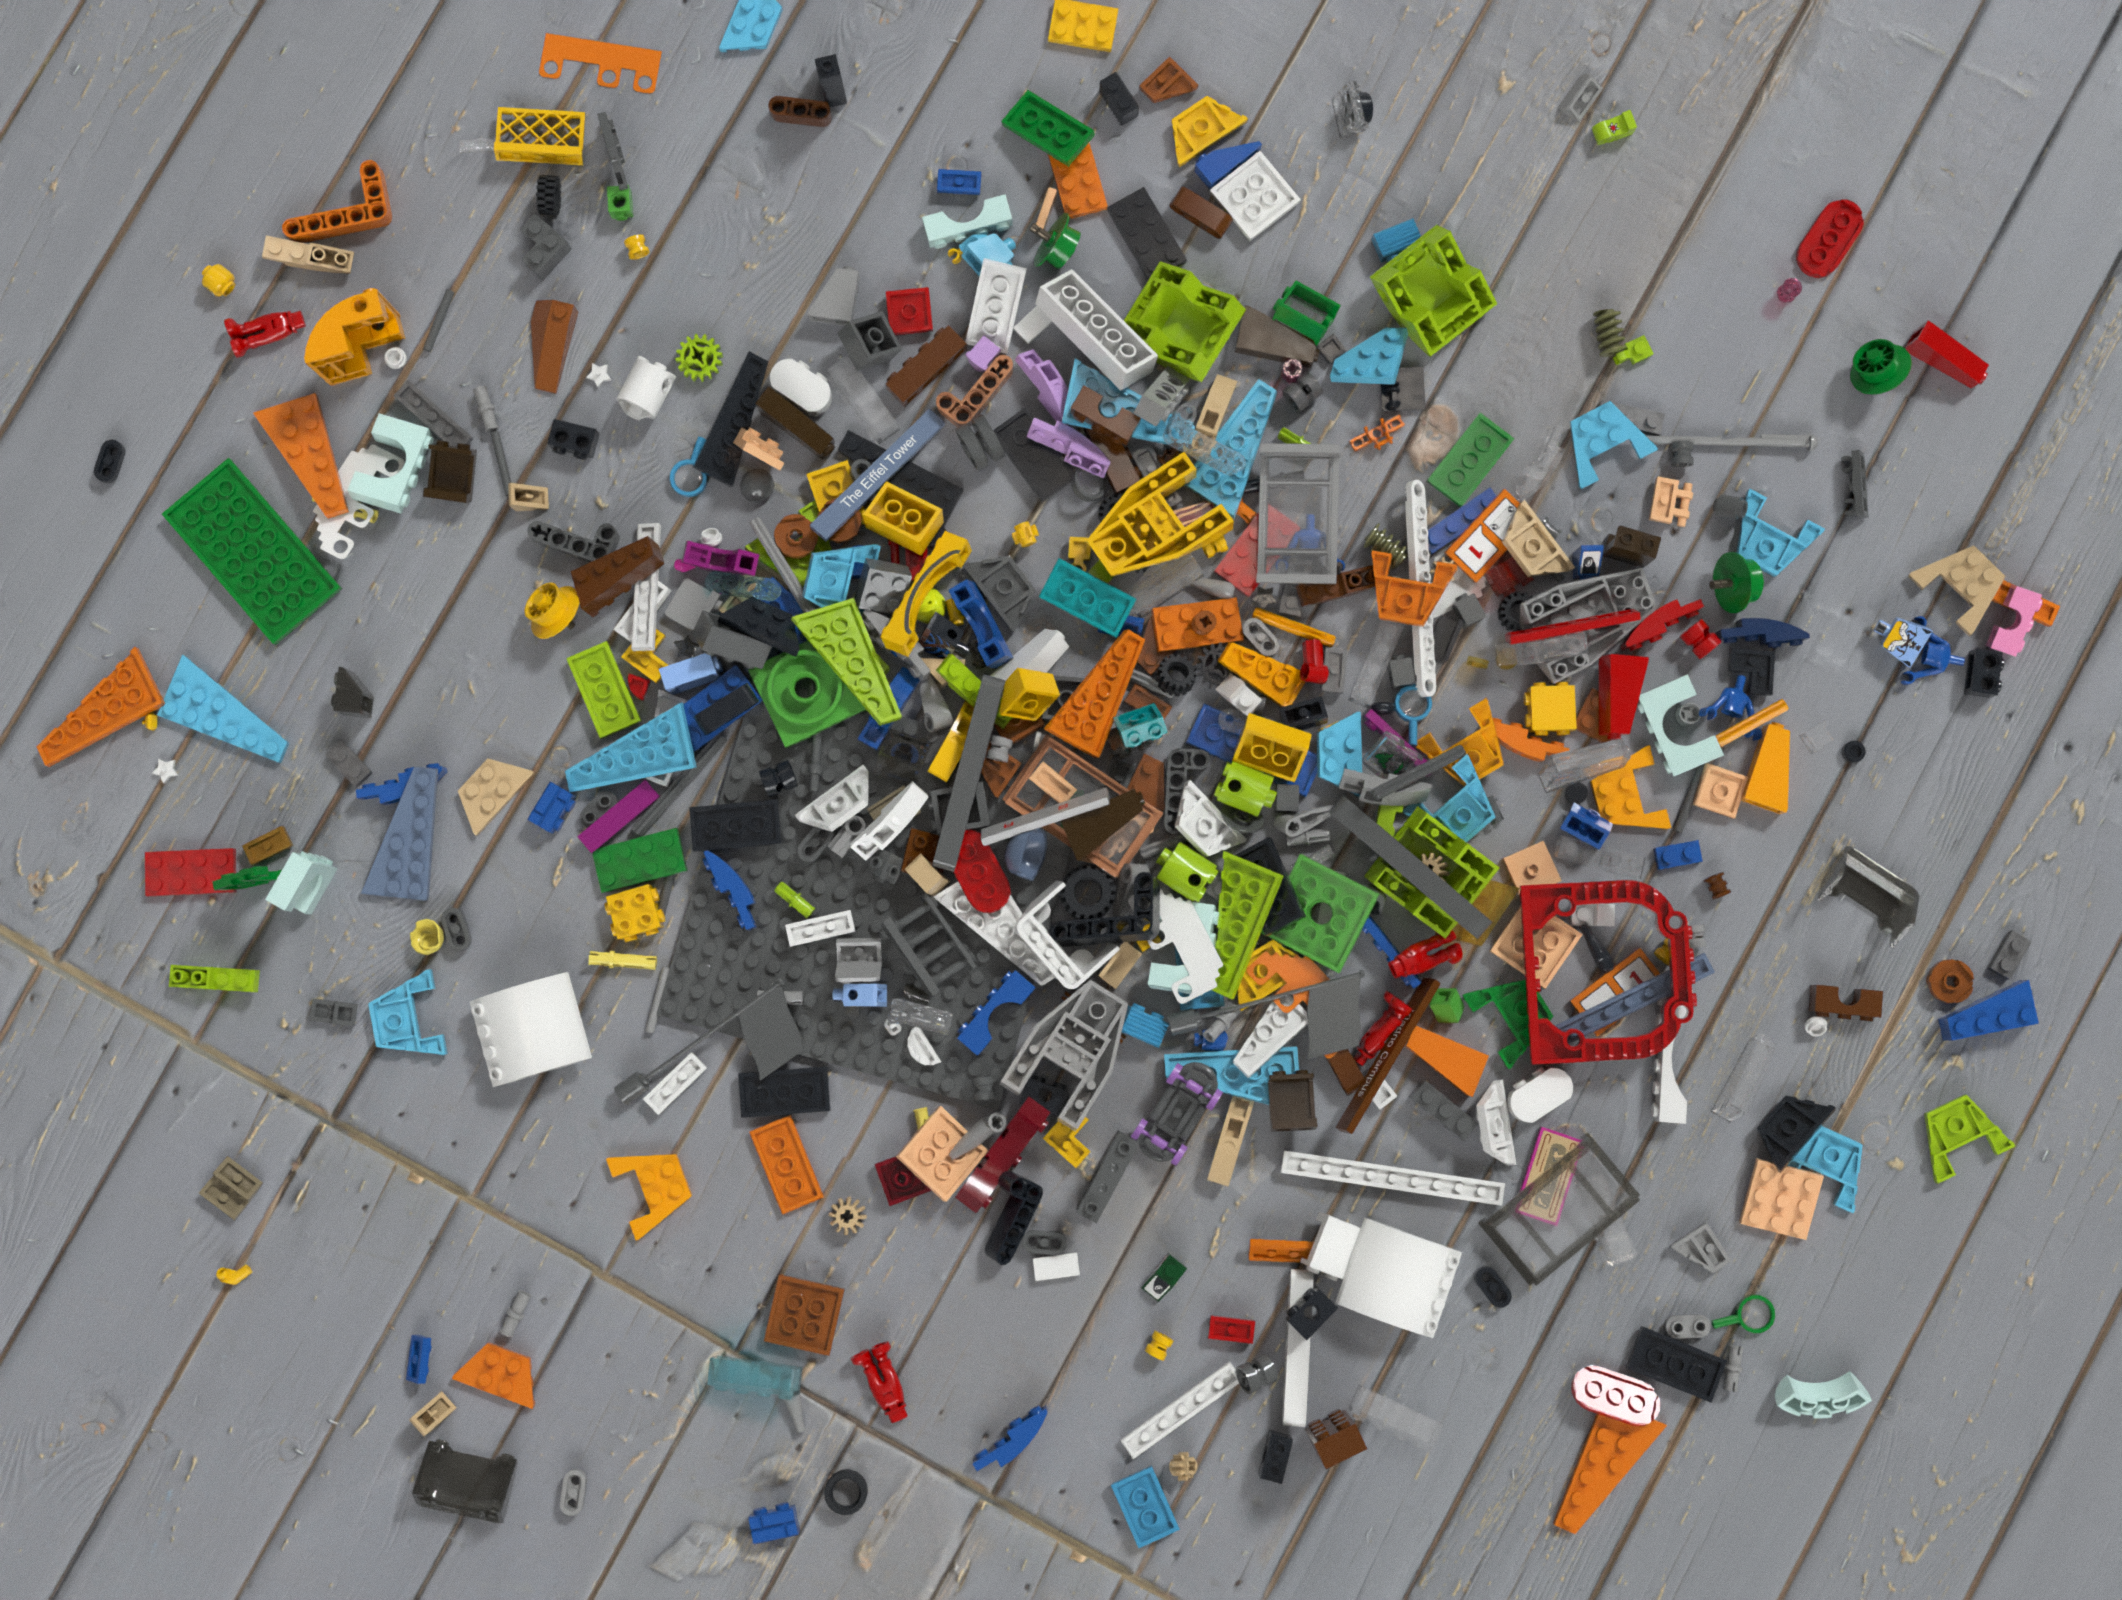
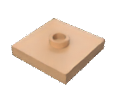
(1720, 790)
(1532, 866)

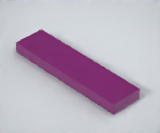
(618, 816)

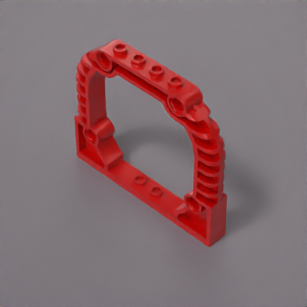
(1548, 1042)

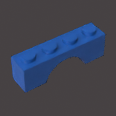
(989, 638)
(977, 1034)

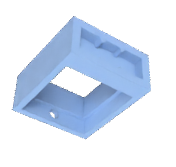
(690, 673)

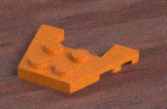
(1406, 599)

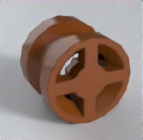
(1199, 624)

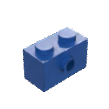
(1586, 825)

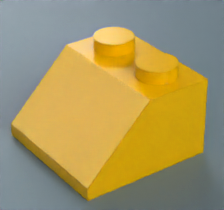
(1028, 694)

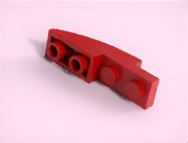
(1654, 625)

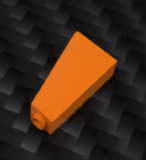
(1450, 1059)

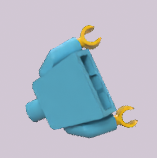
(983, 246)

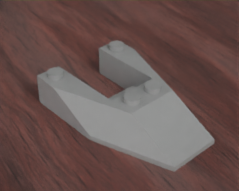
(1079, 1038)

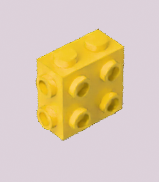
(1550, 709)
(635, 913)

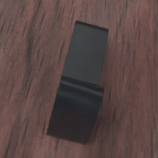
(1015, 1217)

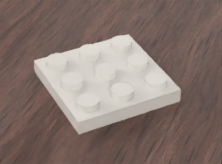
(1255, 195)

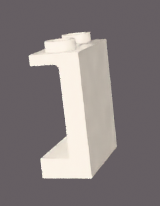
(1332, 1247)

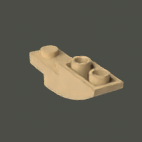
(308, 256)
(1215, 408)
(1230, 1141)

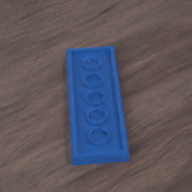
(1221, 744)

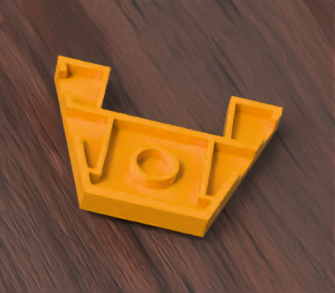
(1480, 745)
(1619, 798)
(661, 1183)

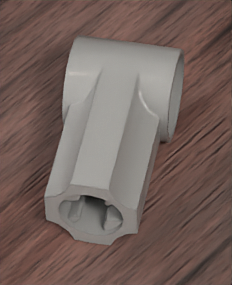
(841, 842)

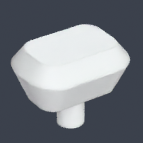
(893, 1029)

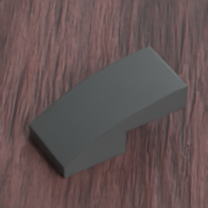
(333, 1012)

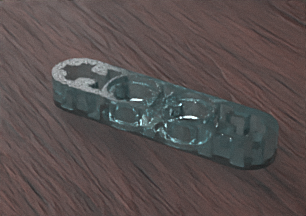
(744, 582)

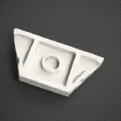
(838, 803)
(1203, 824)
(1495, 1124)

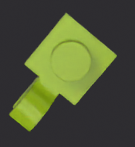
(1635, 350)

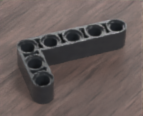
(1115, 924)

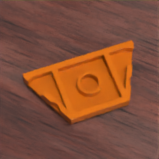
(500, 1373)

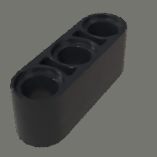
(726, 709)

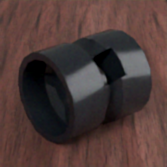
(778, 778)

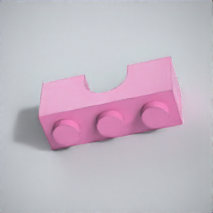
(2011, 638)

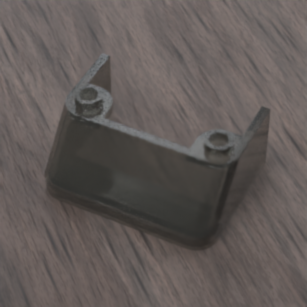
(1874, 889)

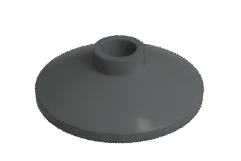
(1241, 820)

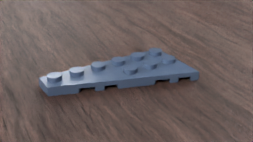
(405, 854)

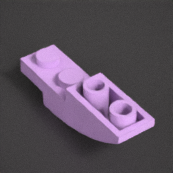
(1047, 380)
(1077, 447)

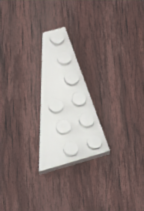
(998, 930)

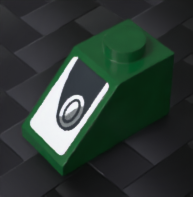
(1164, 1277)

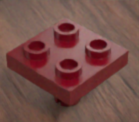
(898, 1181)

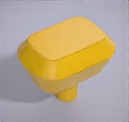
(150, 721)

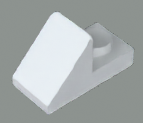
(1239, 695)
(1593, 915)

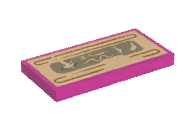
(1547, 1150)

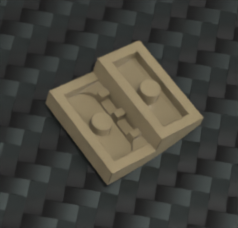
(231, 1188)

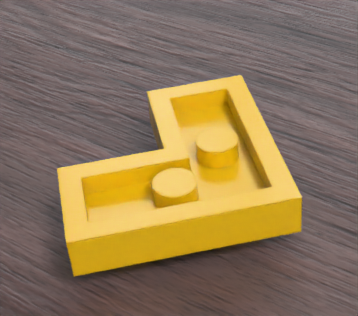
(646, 661)
(1065, 1143)

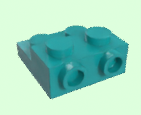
(1140, 725)

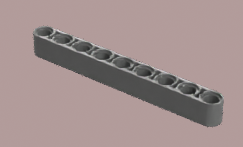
(968, 773)
(1411, 867)

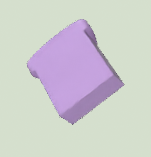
(982, 354)

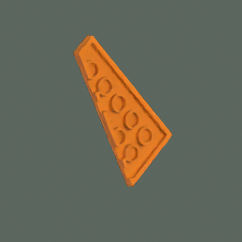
(304, 442)
(1090, 709)

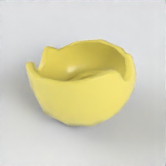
(426, 937)

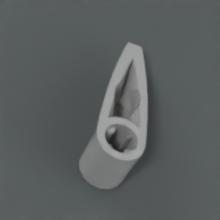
(936, 711)
(1302, 821)
(1125, 887)
(978, 1134)

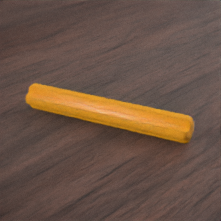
(1293, 627)
(1752, 722)

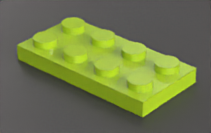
(604, 690)

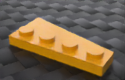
(1271, 678)

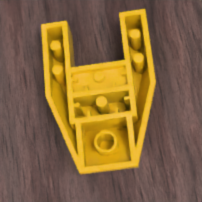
(1145, 529)

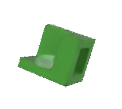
(1447, 1005)

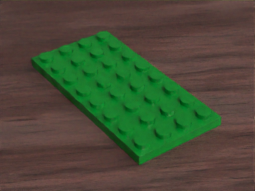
(251, 551)

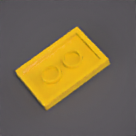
(1083, 25)
(831, 483)

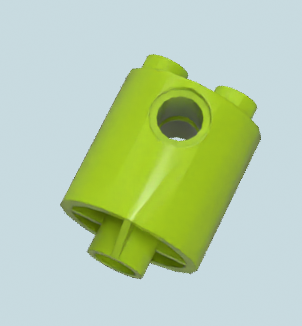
(1251, 794)
(1178, 868)

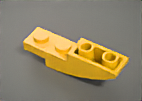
(952, 745)

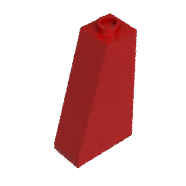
(1947, 355)
(1619, 692)

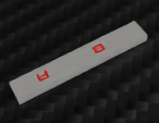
(1045, 816)

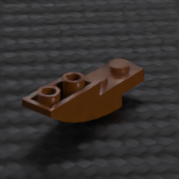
(1347, 584)

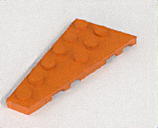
(111, 705)
(1603, 1462)

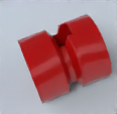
(1700, 639)

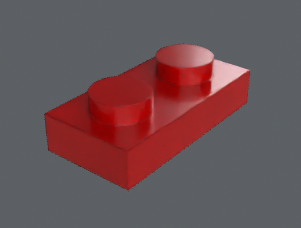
(1231, 1329)

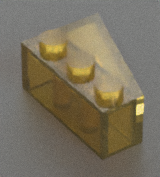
(1492, 903)

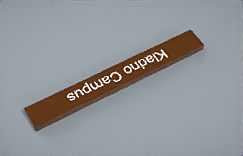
(1387, 1057)

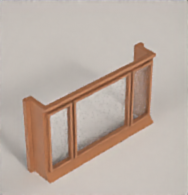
(1028, 797)

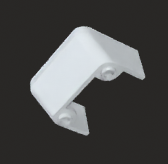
(1068, 970)

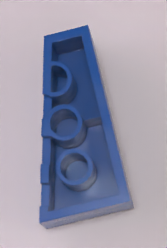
(1997, 1012)

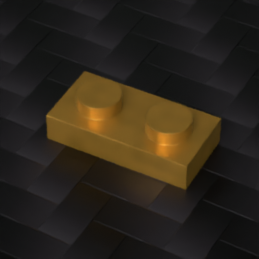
(267, 845)

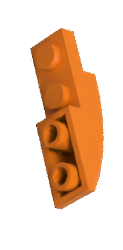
(1515, 739)

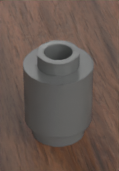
(1730, 507)

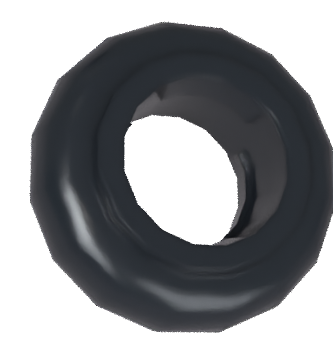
(1382, 708)

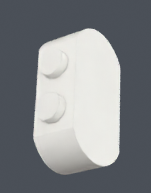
(801, 387)
(1539, 1094)

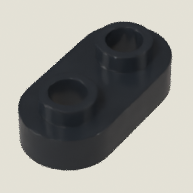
(108, 461)
(1492, 1286)

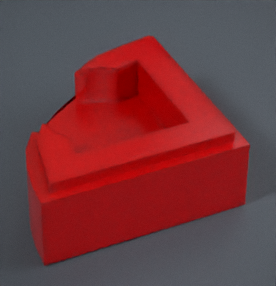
(638, 686)

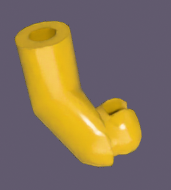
(232, 1276)

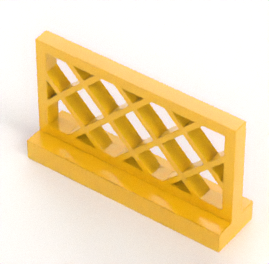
(538, 150)

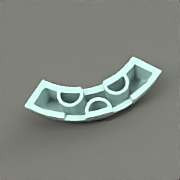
(1821, 1398)

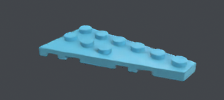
(1111, 403)
(1230, 1078)

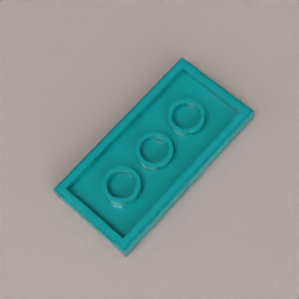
(1087, 597)

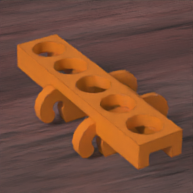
(1369, 434)

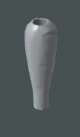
(1215, 587)
(795, 1409)

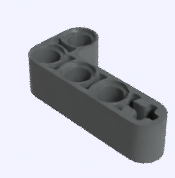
(572, 540)
(1181, 771)

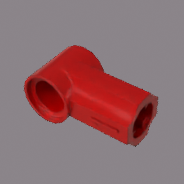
(1313, 668)

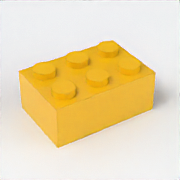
(903, 518)
(1271, 747)

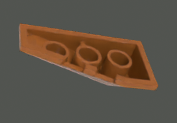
(551, 336)

